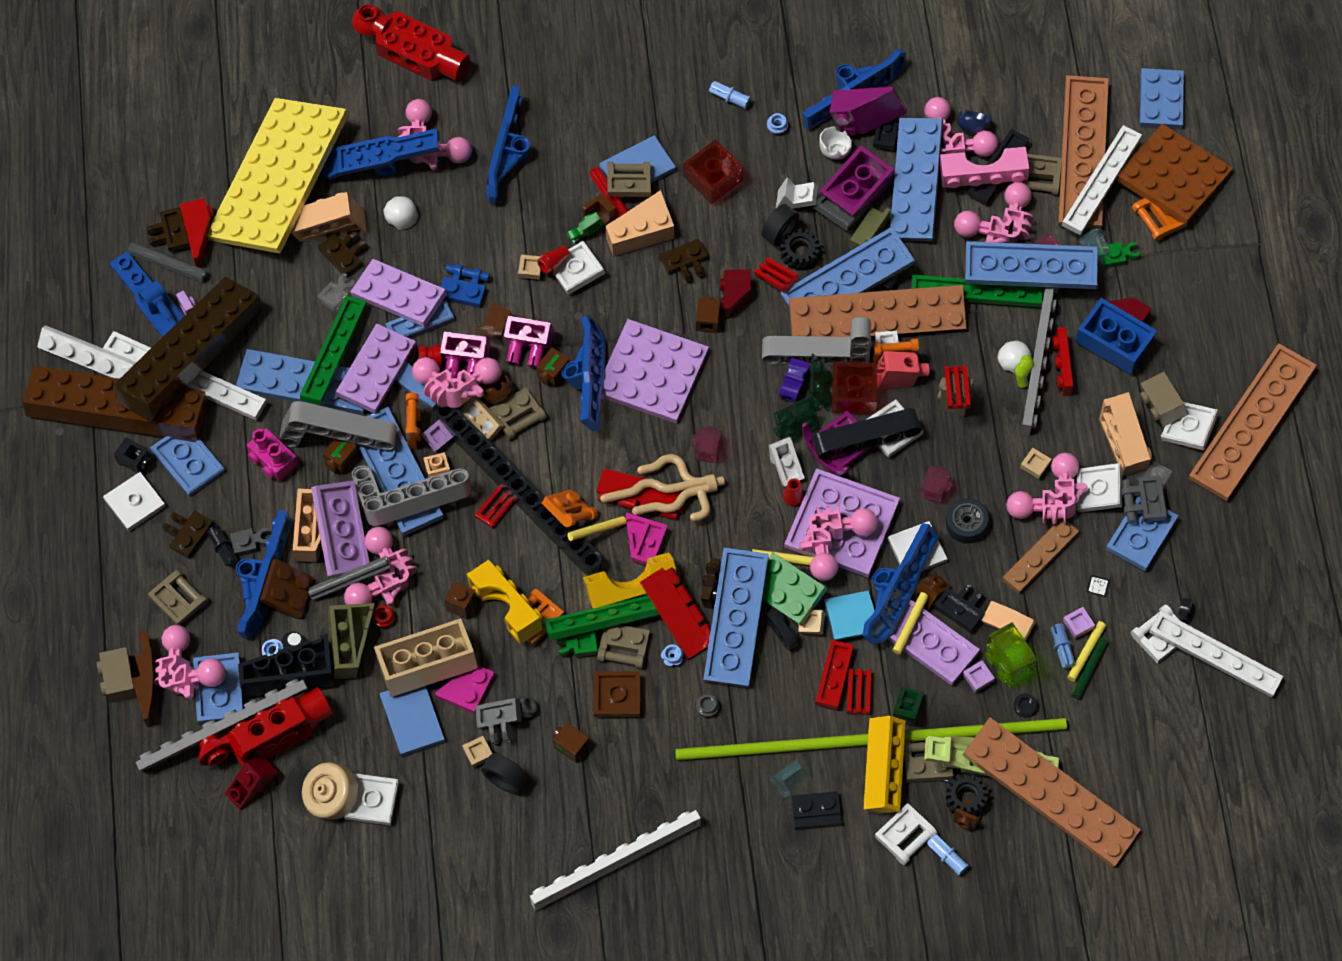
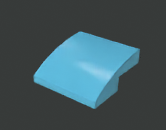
(848, 614)

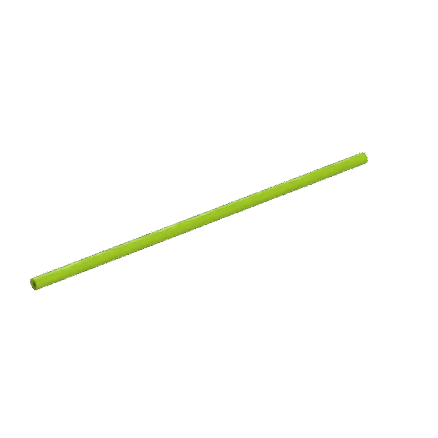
(857, 740)

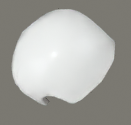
(834, 143)
(401, 212)
(1011, 353)

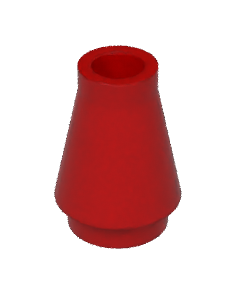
(552, 260)
(793, 493)

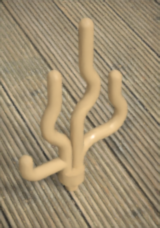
(690, 487)

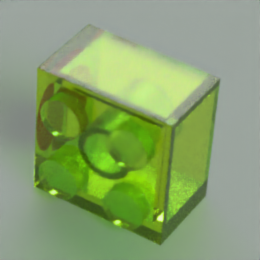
(1010, 655)

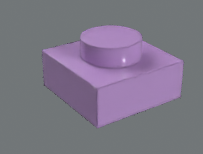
(186, 303)
(436, 435)
(1079, 622)
(978, 676)

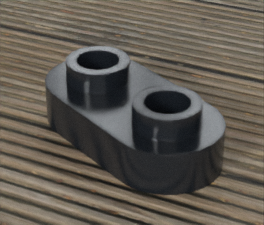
(777, 623)

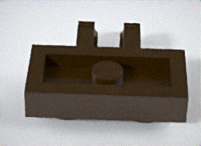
(174, 231)
(340, 255)
(683, 257)
(191, 533)
(710, 583)

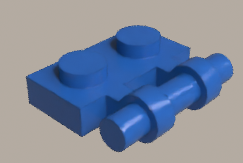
(462, 291)

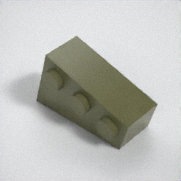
(348, 635)

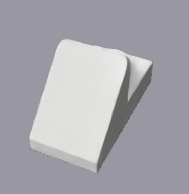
(797, 195)
(786, 461)

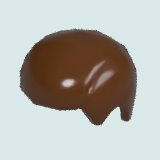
(497, 392)

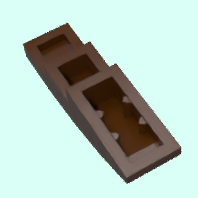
(144, 684)

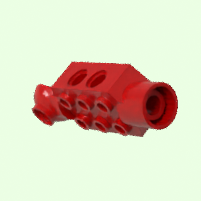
(412, 44)
(269, 730)

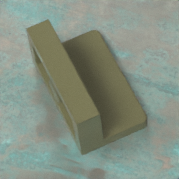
(871, 226)

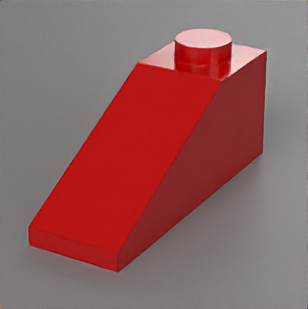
(197, 224)

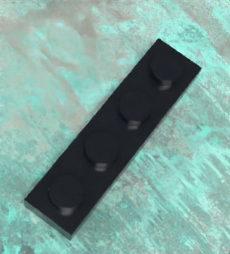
(984, 192)

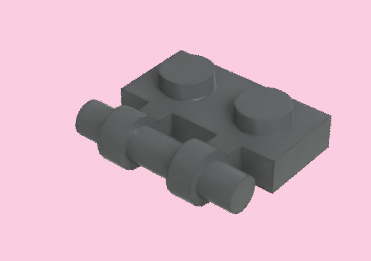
(1151, 499)

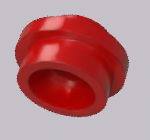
(383, 610)

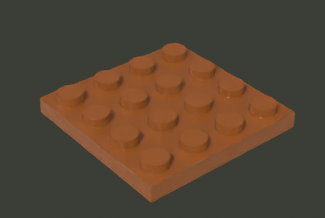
(1174, 173)

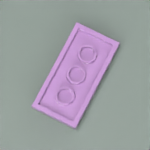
(398, 292)
(375, 368)
(340, 527)
(936, 645)

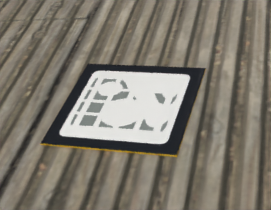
(1098, 586)

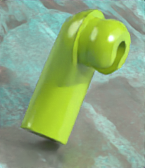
(1022, 370)

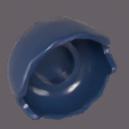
(973, 122)

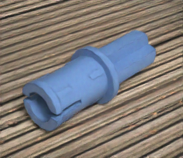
(1062, 646)

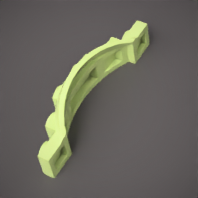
(950, 751)

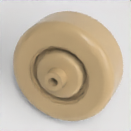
(329, 791)

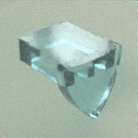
(1095, 239)
(779, 777)

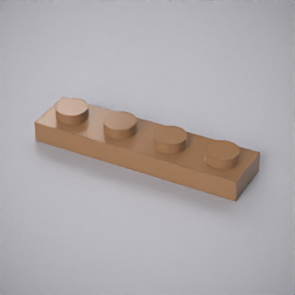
(1040, 556)

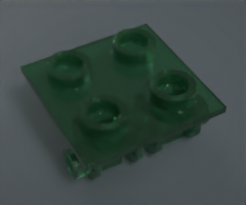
(819, 384)
(791, 418)

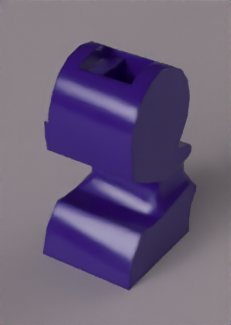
(794, 381)

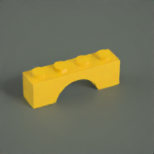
(490, 584)
(605, 591)

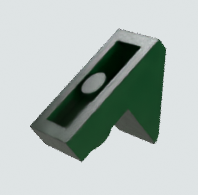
(908, 705)

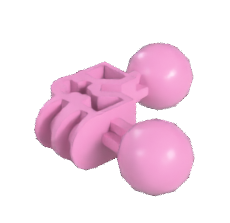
(983, 143)
(457, 149)
(1017, 197)
(452, 391)
(1054, 505)
(379, 542)
(824, 565)
(176, 673)

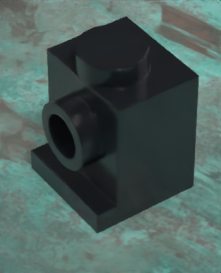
(128, 451)

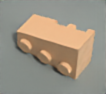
(329, 216)
(641, 226)
(1125, 434)
(307, 539)

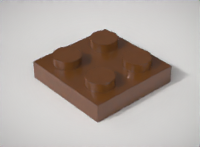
(286, 588)
(616, 693)

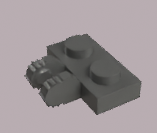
(497, 714)

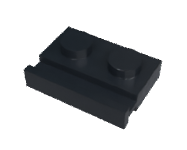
(816, 810)

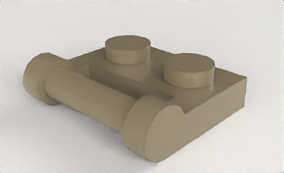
(1045, 168)
(628, 184)
(516, 407)
(172, 602)
(625, 639)
(921, 770)

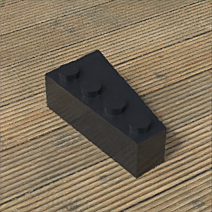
(305, 662)

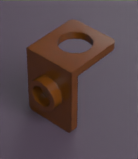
(495, 321)
(933, 587)
(965, 819)

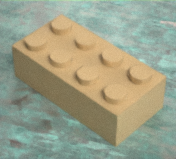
(426, 657)

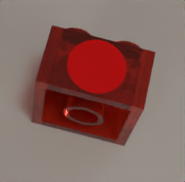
(713, 171)
(854, 387)

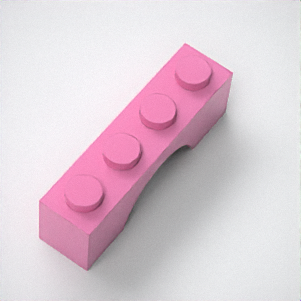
(959, 171)

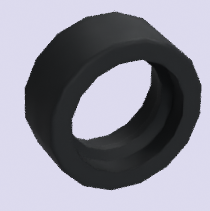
(779, 223)
(504, 773)

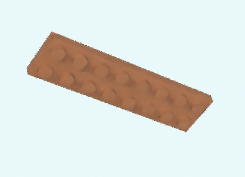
(1082, 140)
(888, 310)
(1252, 422)
(1051, 792)

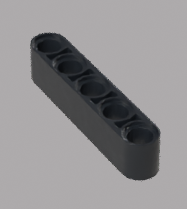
(866, 434)

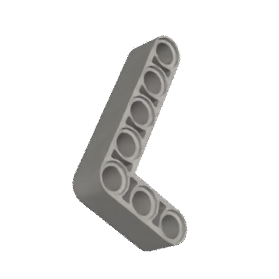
(827, 349)
(335, 424)
(408, 499)

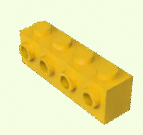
(884, 771)

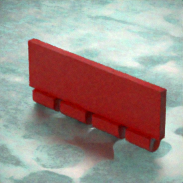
(615, 481)
(672, 608)

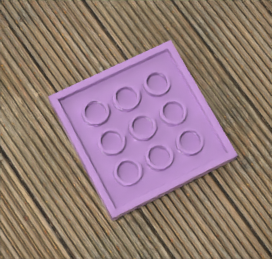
(652, 371)
(853, 551)

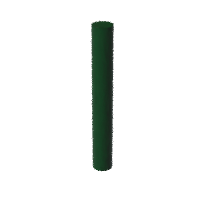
(1088, 671)

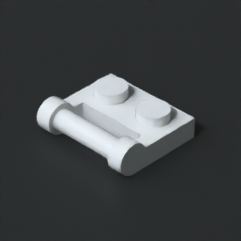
(1155, 646)
(900, 828)

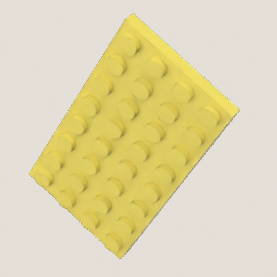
(277, 175)

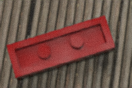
(1062, 361)
(834, 674)

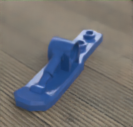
(853, 78)
(505, 151)
(379, 153)
(149, 295)
(588, 372)
(255, 580)
(897, 586)

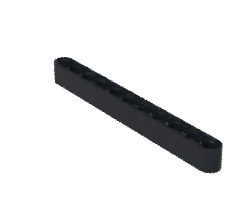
(522, 496)

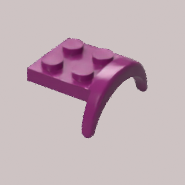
(839, 464)

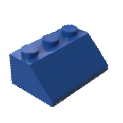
(1115, 336)

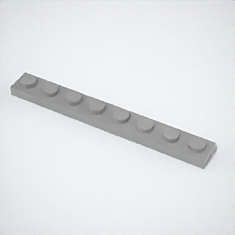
(1039, 360)
(230, 720)

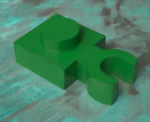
(588, 226)
(1119, 254)
(581, 644)

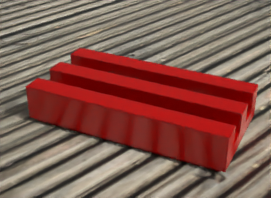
(779, 272)
(956, 370)
(486, 519)
(859, 673)

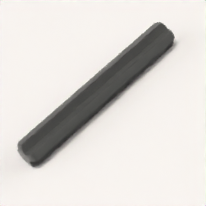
(167, 261)
(350, 577)

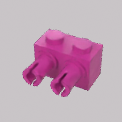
(527, 332)
(461, 348)
(271, 455)

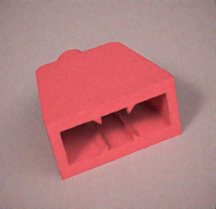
(899, 370)

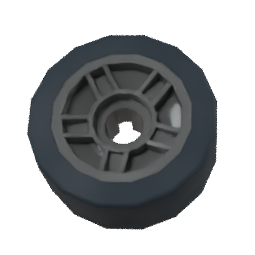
(962, 511)

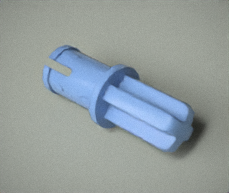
(730, 94)
(947, 854)

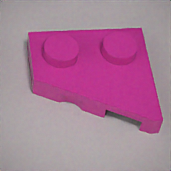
(644, 537)
(467, 689)

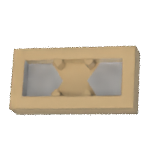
(481, 417)

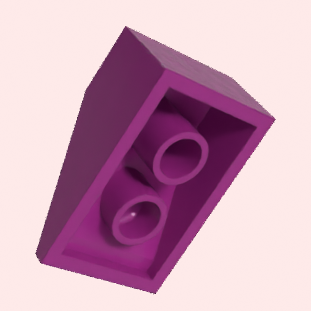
(865, 109)
(859, 181)

